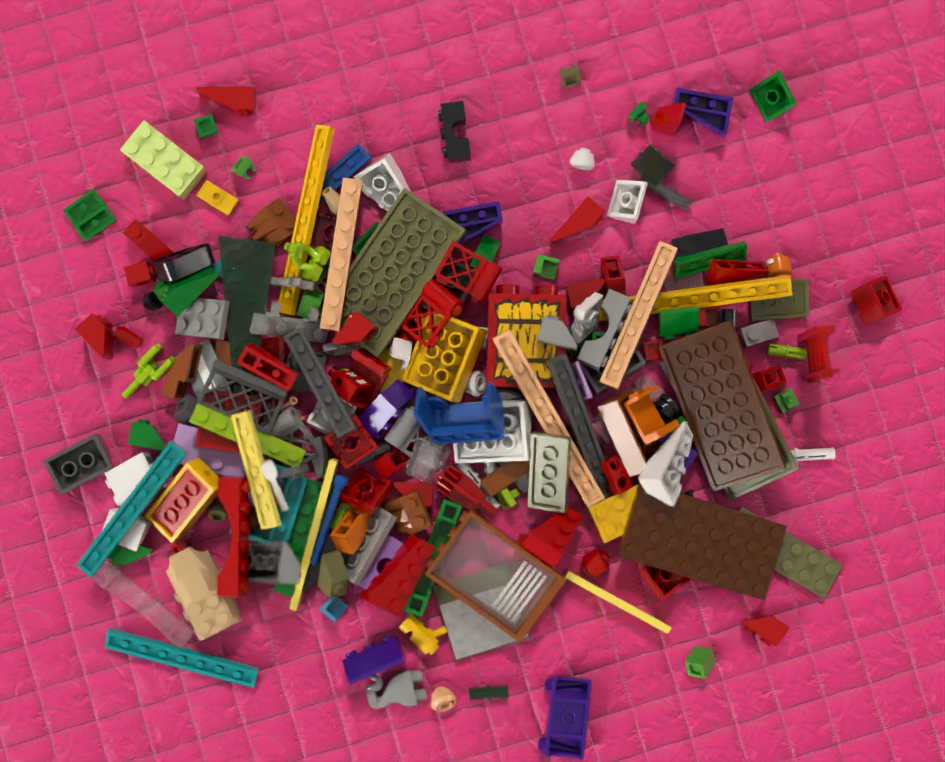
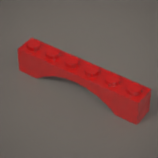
(234, 495)

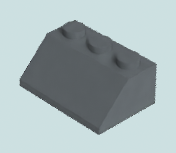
(593, 376)
(79, 463)

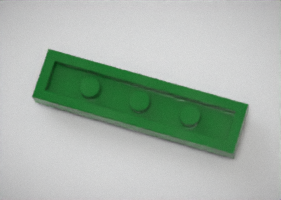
(701, 261)

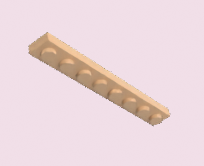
(341, 254)
(638, 315)

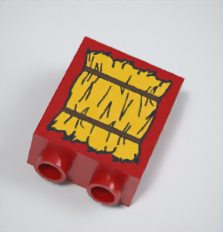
(523, 317)

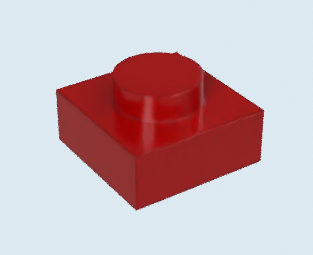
(651, 349)

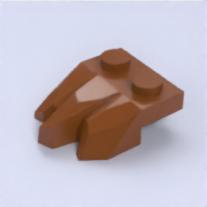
(273, 223)
(410, 513)

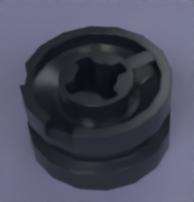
(667, 408)

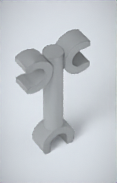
(292, 282)

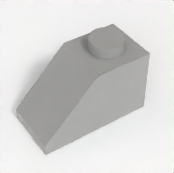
(555, 333)
(758, 333)

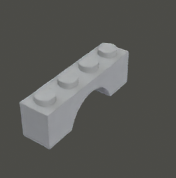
(594, 352)

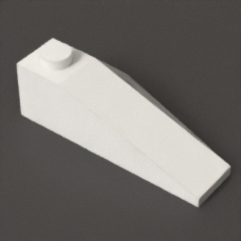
(382, 181)
(664, 469)

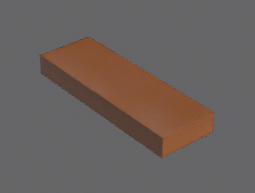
(504, 476)

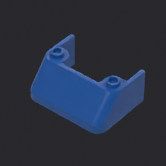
(461, 421)

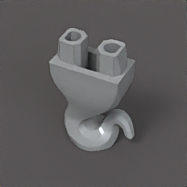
(398, 690)

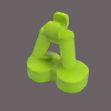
(318, 258)

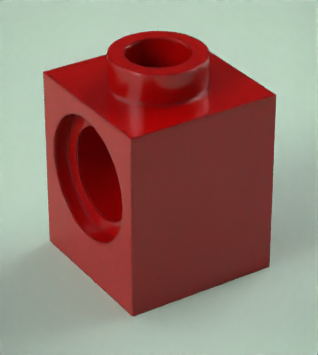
(139, 274)

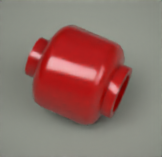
(595, 563)

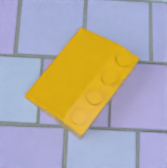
(450, 363)

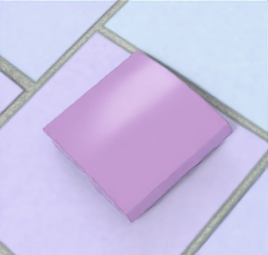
(581, 381)

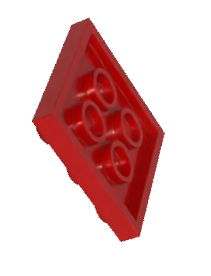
(210, 440)

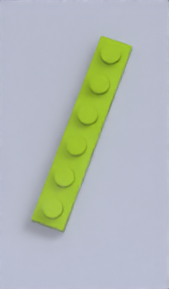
(269, 444)

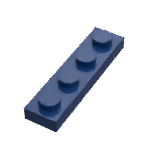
(345, 168)

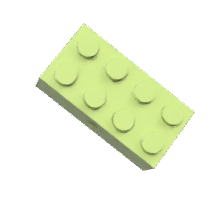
(163, 160)

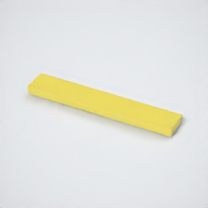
(253, 461)
(618, 602)

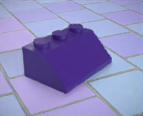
(373, 659)

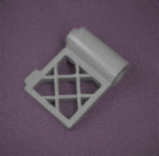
(286, 424)
(404, 430)

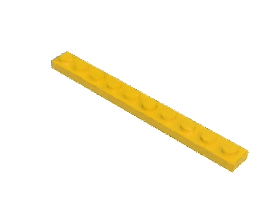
(307, 211)
(720, 294)

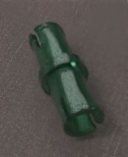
(488, 692)

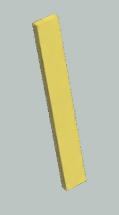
(314, 531)

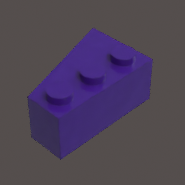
(705, 109)

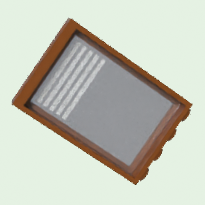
(494, 575)

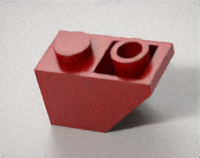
(356, 330)
(767, 627)

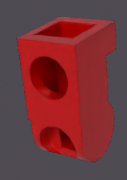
(616, 475)

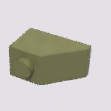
(333, 575)

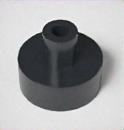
(151, 301)

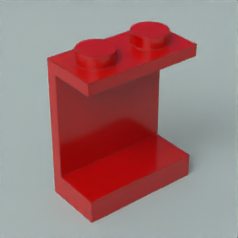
(372, 369)

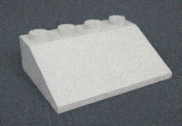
(514, 445)

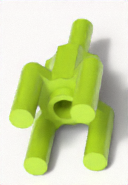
(149, 370)

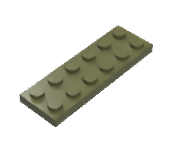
(805, 564)

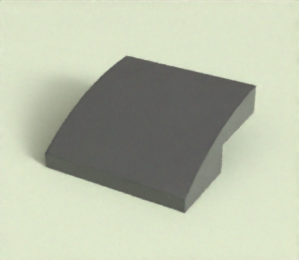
(324, 453)

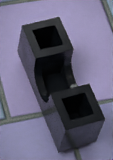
(456, 148)

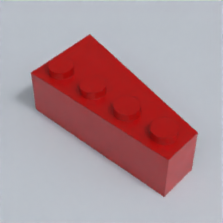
(400, 575)

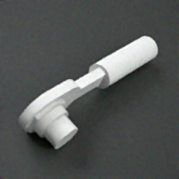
(270, 473)

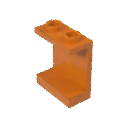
(646, 416)

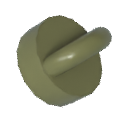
(217, 512)

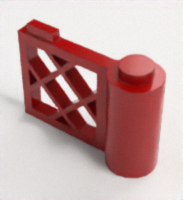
(481, 280)
(438, 299)

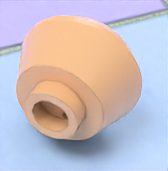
(442, 699)

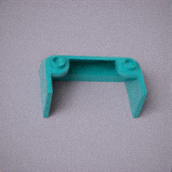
(293, 495)

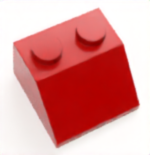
(875, 300)
(98, 334)

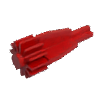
(463, 491)

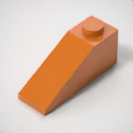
(351, 531)

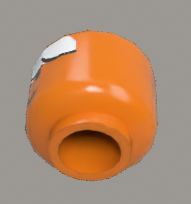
(779, 265)

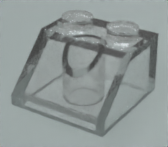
(427, 460)

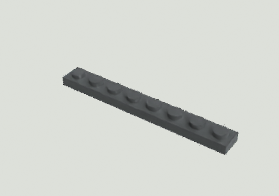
(578, 418)

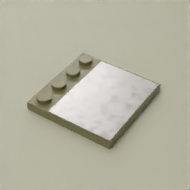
(468, 629)

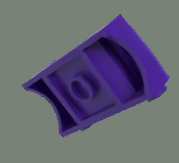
(566, 716)

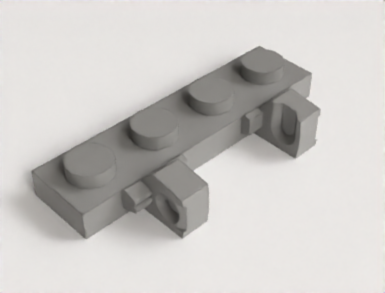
(276, 325)

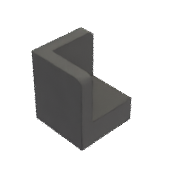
(185, 409)

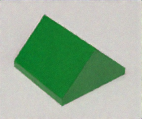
(773, 97)

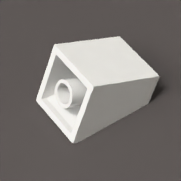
(127, 476)

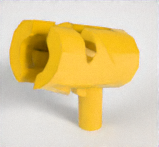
(422, 637)

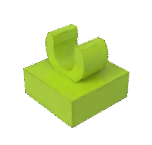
(506, 498)

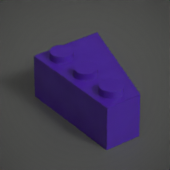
(476, 220)
(385, 408)

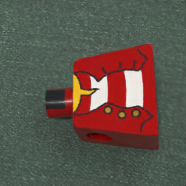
(351, 385)

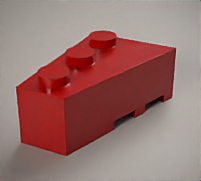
(553, 536)

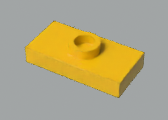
(217, 198)

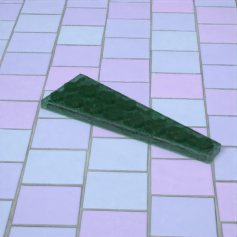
(246, 286)

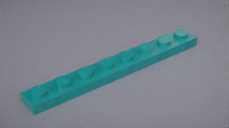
(132, 509)
(181, 658)

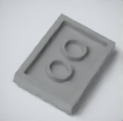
(204, 319)

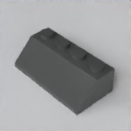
(273, 564)

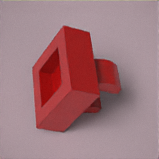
(180, 545)

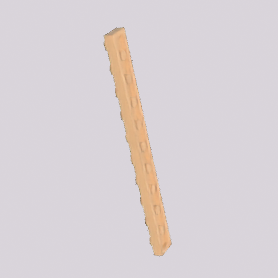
(546, 413)

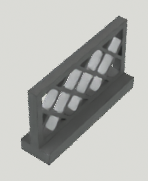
(249, 381)

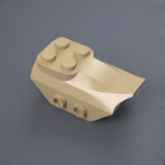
(195, 585)

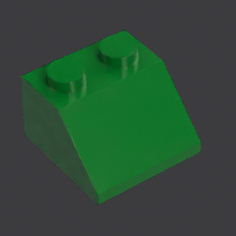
(677, 322)

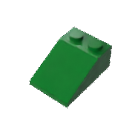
(182, 292)

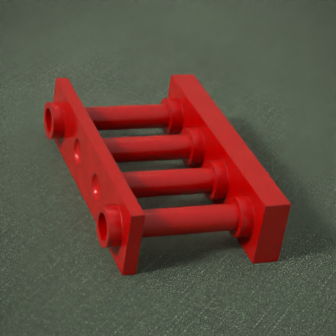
(818, 352)

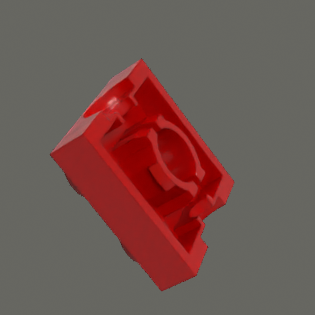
(350, 456)
(371, 499)

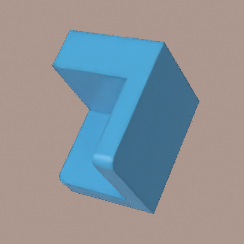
(334, 608)

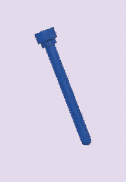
(339, 484)

